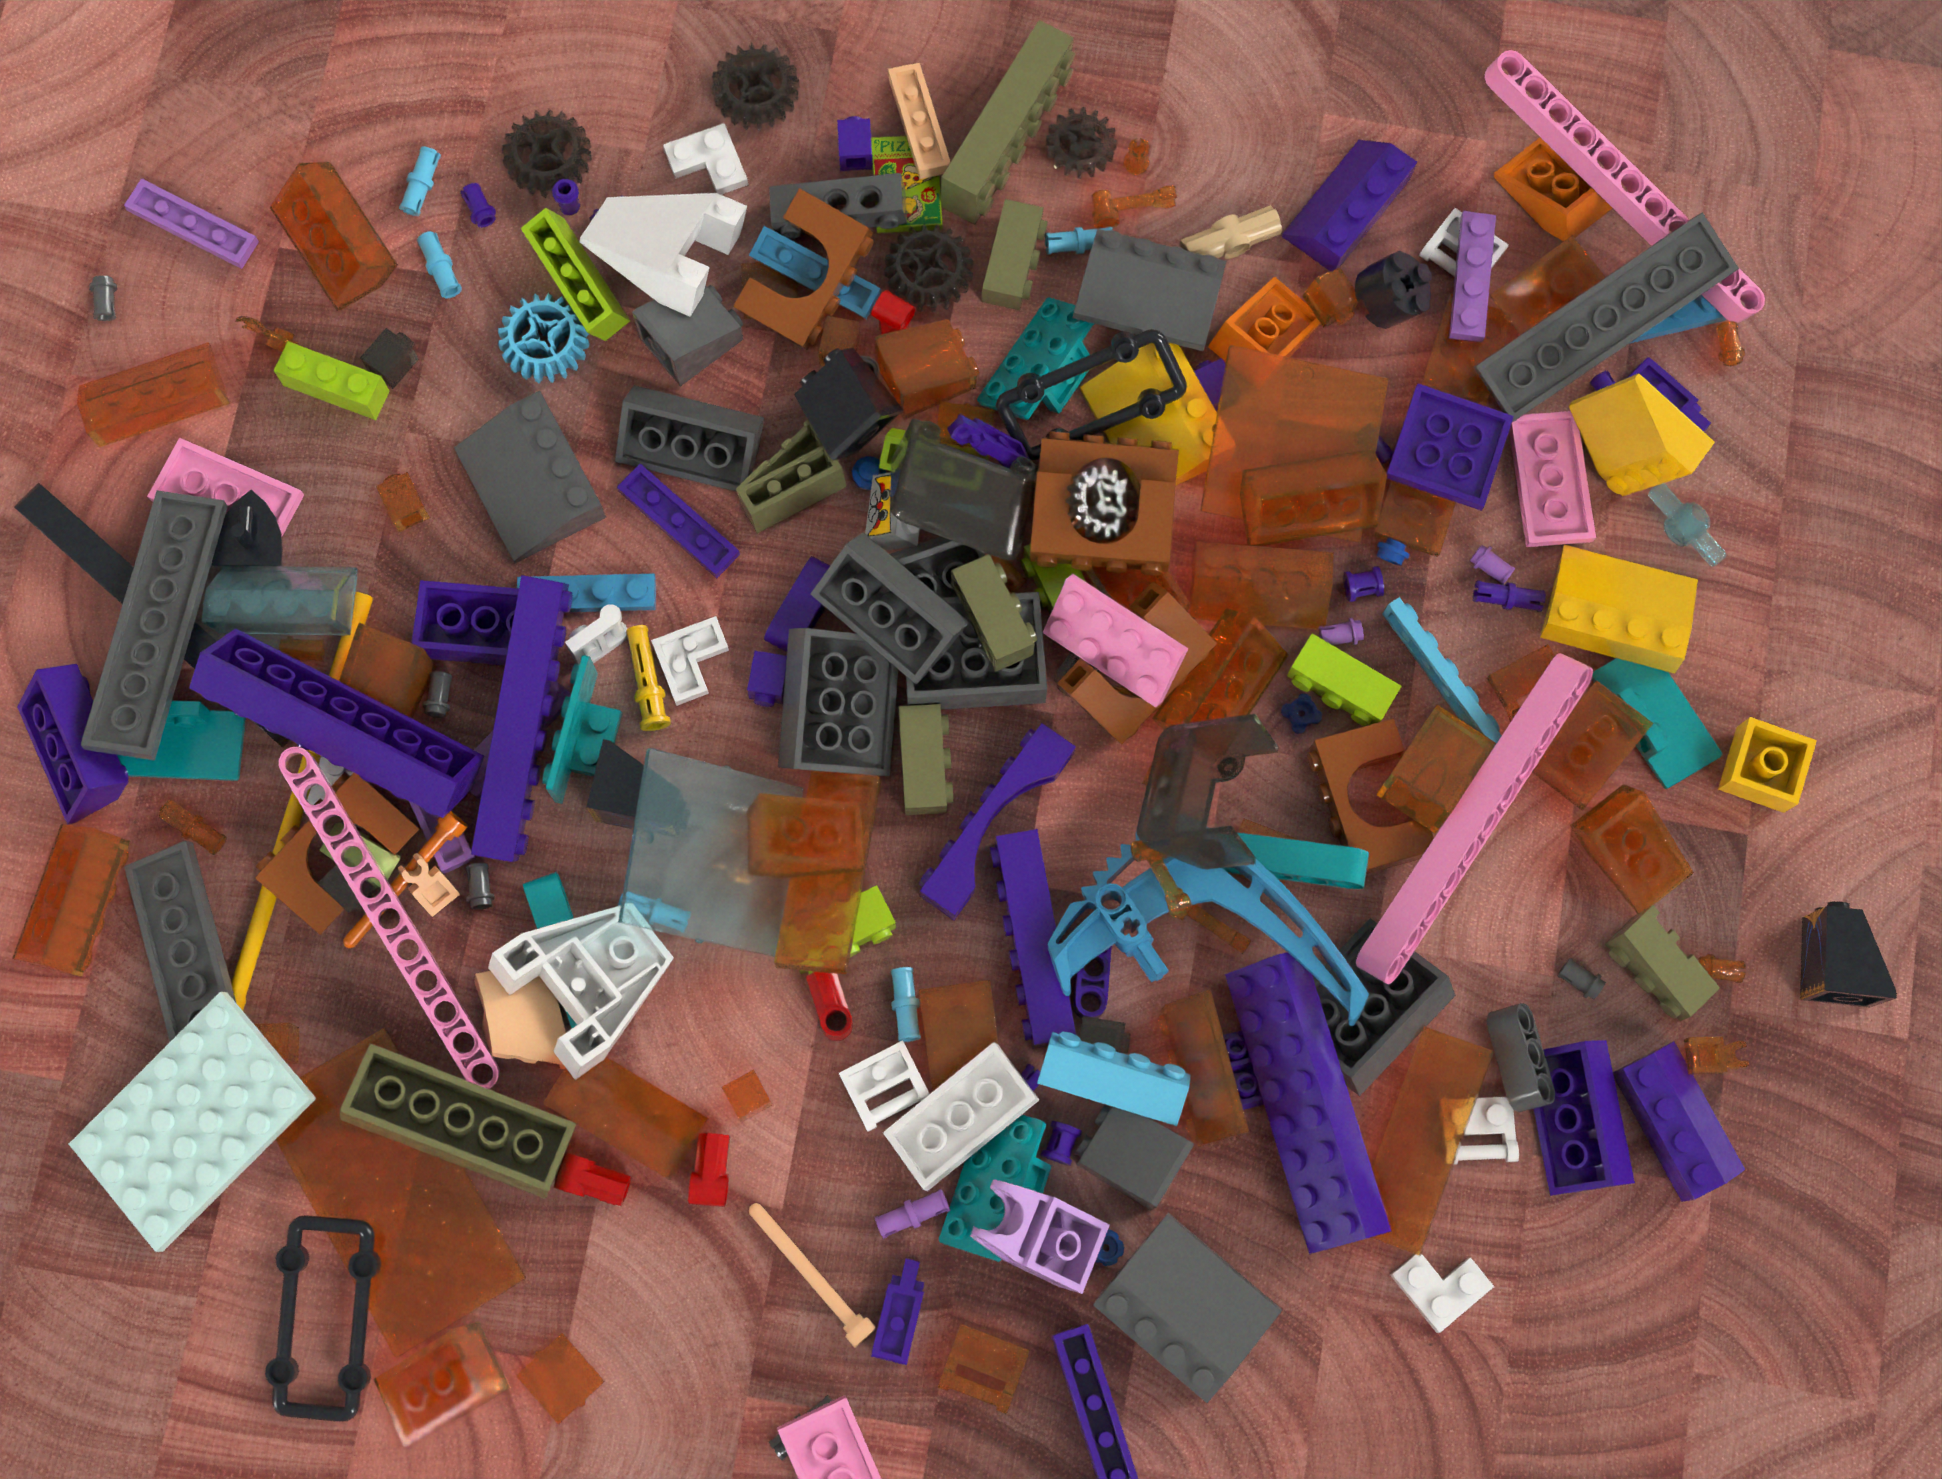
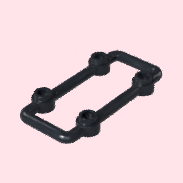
(1123, 349)
(284, 1369)

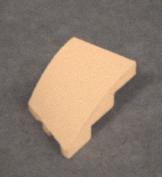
(520, 1023)

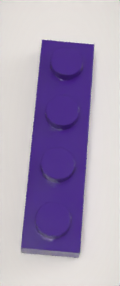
(678, 520)

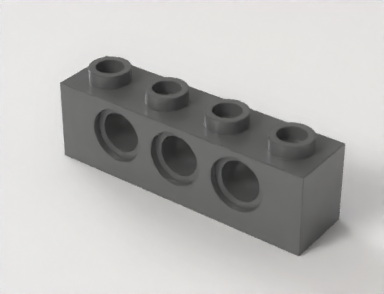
(851, 192)

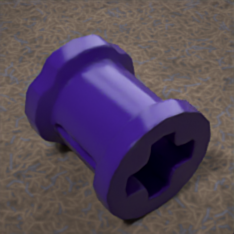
(1363, 584)
(1061, 1143)

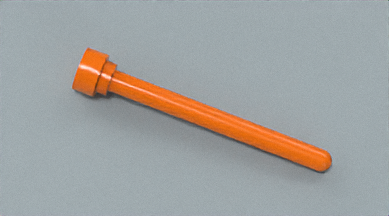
(447, 829)

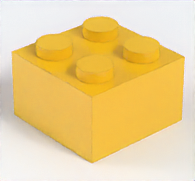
(1767, 765)

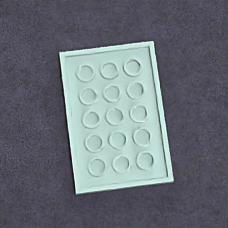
(191, 1121)

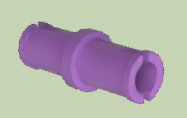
(912, 1213)

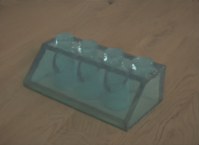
(281, 600)

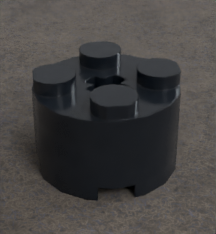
(1394, 289)

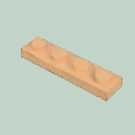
(919, 120)

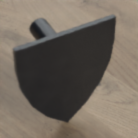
(249, 535)

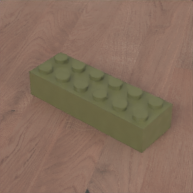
(1007, 123)
(457, 1121)

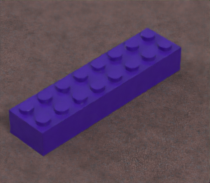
(336, 722)
(1307, 1103)

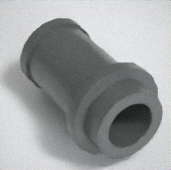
(103, 298)
(438, 695)
(479, 886)
(1581, 979)

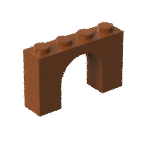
(802, 317)
(1147, 462)
(1143, 549)
(1116, 707)
(1336, 761)
(288, 871)

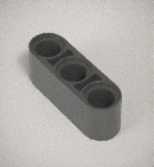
(1520, 1057)

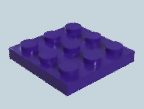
(1449, 447)

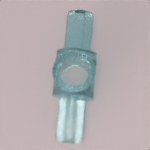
(1687, 524)

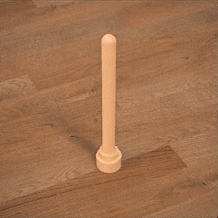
(855, 1326)

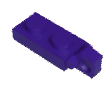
(1673, 391)
(987, 440)
(899, 1315)

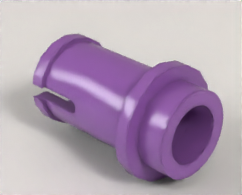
(1492, 564)
(1342, 632)

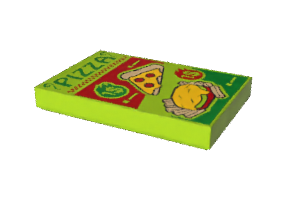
(922, 195)

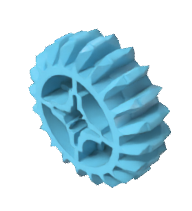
(565, 324)

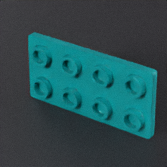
(1045, 345)
(582, 732)
(1678, 739)
(194, 745)
(1005, 1158)

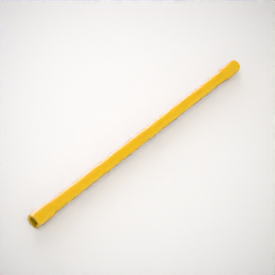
(292, 816)

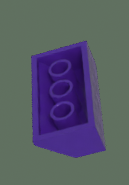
(1350, 202)
(465, 621)
(56, 717)
(1678, 1122)
(1584, 1126)

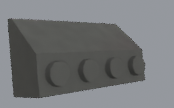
(688, 438)
(889, 607)

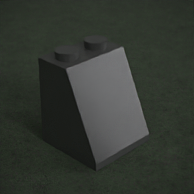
(686, 342)
(1133, 1155)

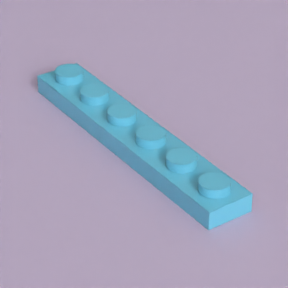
(1439, 670)

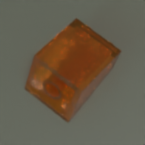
(925, 365)
(387, 669)
(1436, 769)

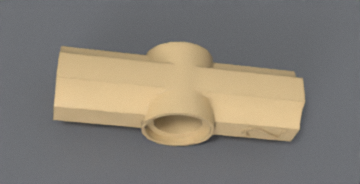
(1234, 235)

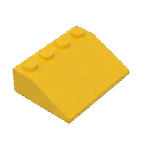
(1184, 421)
(1638, 436)
(1620, 609)

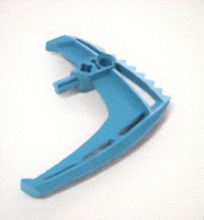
(1145, 901)

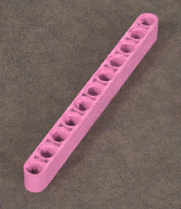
(1616, 170)
(1474, 818)
(374, 907)

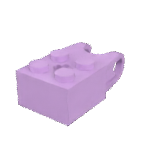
(1044, 1236)

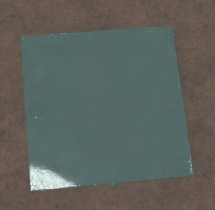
(692, 856)

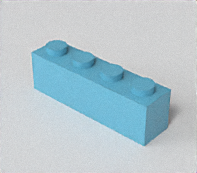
(1115, 1078)

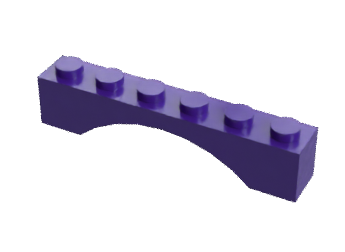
(1037, 764)

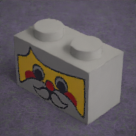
(882, 524)

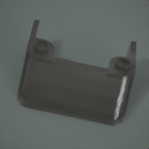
(1182, 786)

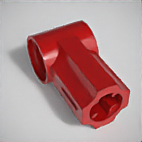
(892, 312)
(829, 1001)
(584, 1178)
(709, 1180)

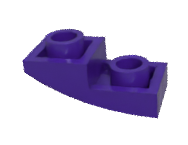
(1243, 1070)

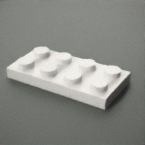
(960, 1116)

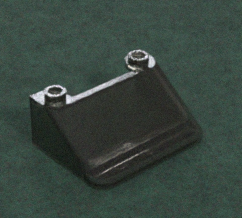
(960, 492)

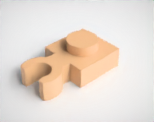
(429, 886)

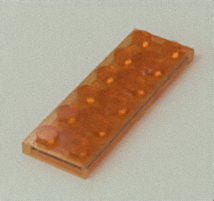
(824, 908)
(1427, 1134)

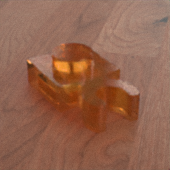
(1710, 1055)

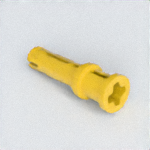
(649, 694)

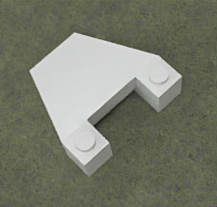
(651, 235)
(596, 973)

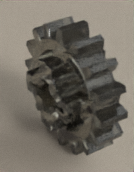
(1079, 129)
(1101, 503)

